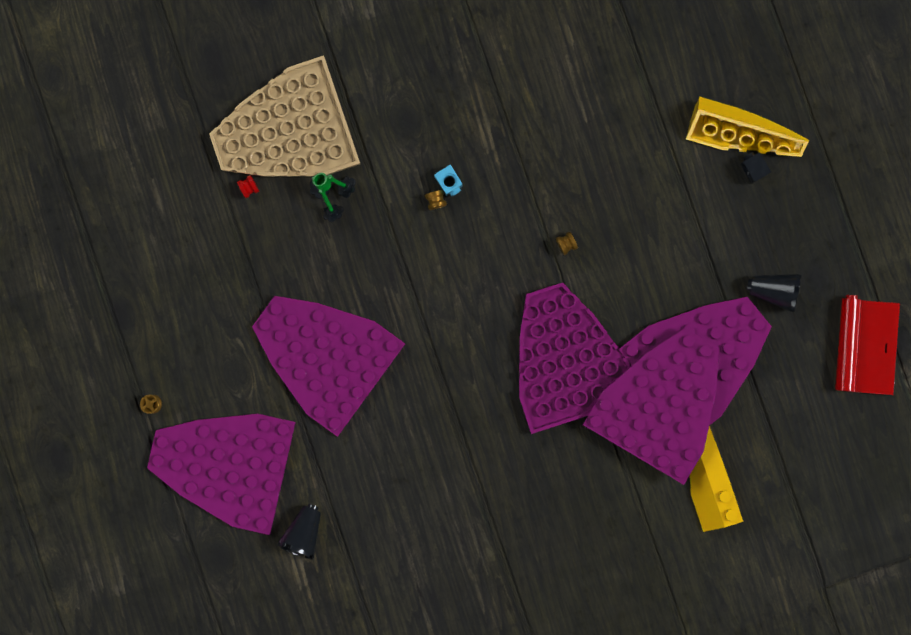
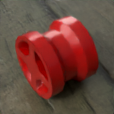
(248, 186)

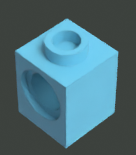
(445, 173)

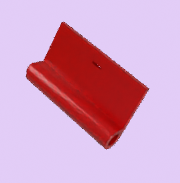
(867, 346)

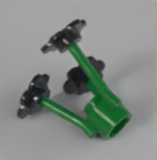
(320, 188)

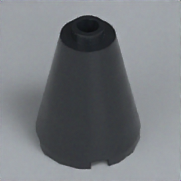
(776, 289)
(302, 533)

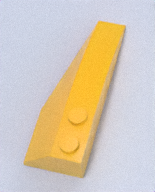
(734, 128)
(712, 490)

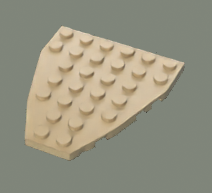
(288, 127)

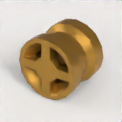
(435, 199)
(567, 243)
(147, 405)

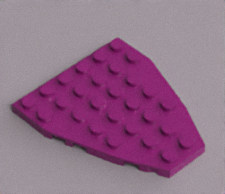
(730, 325)
(325, 356)
(563, 358)
(662, 405)
(227, 466)

